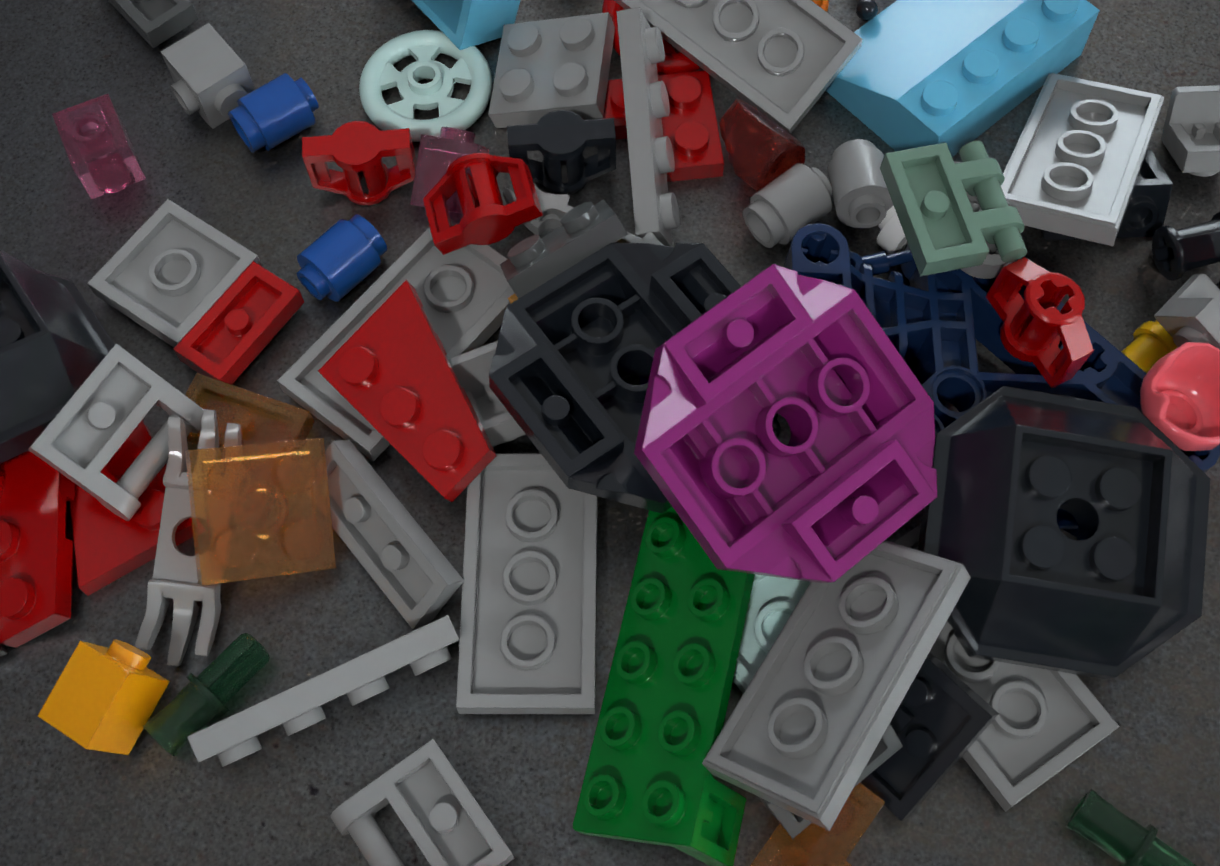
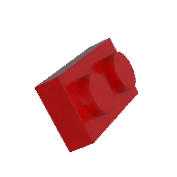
(239, 324)

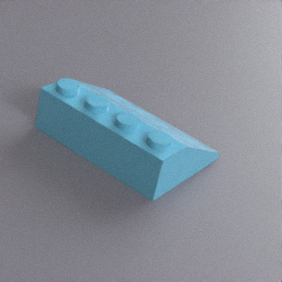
(956, 65)

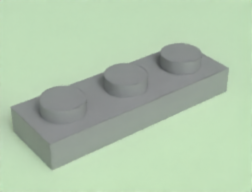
(387, 537)

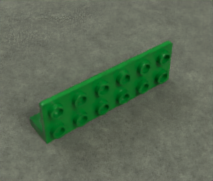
(669, 703)

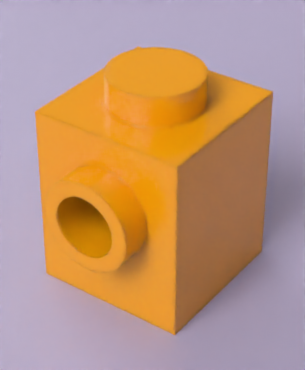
(104, 696)

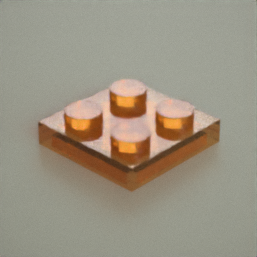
(260, 510)

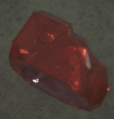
(758, 145)

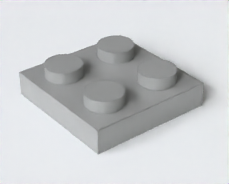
(552, 68)
(171, 272)

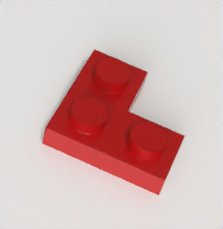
(689, 126)

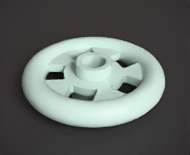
(425, 47)

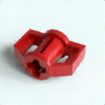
(360, 149)
(483, 211)
(1035, 325)

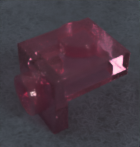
(434, 159)

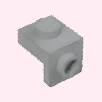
(1193, 129)
(1193, 312)
(473, 376)

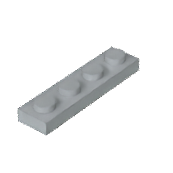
(645, 105)
(302, 704)

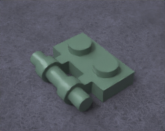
(937, 213)

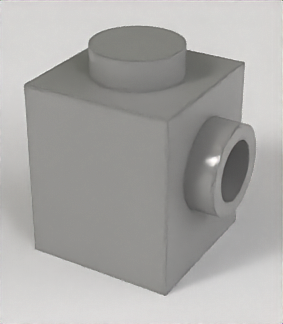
(207, 75)

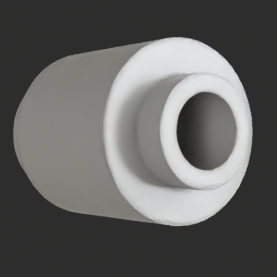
(858, 184)
(788, 204)

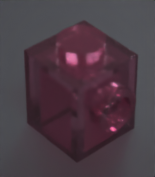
(104, 158)

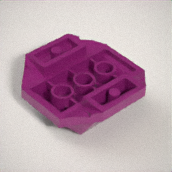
(854, 417)

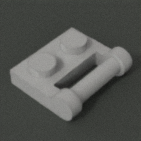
(100, 421)
(433, 809)

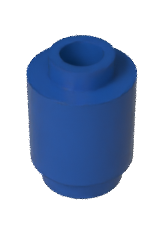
(274, 112)
(341, 258)

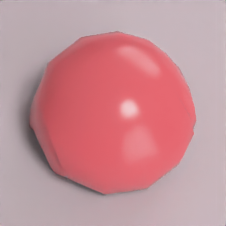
(1184, 396)

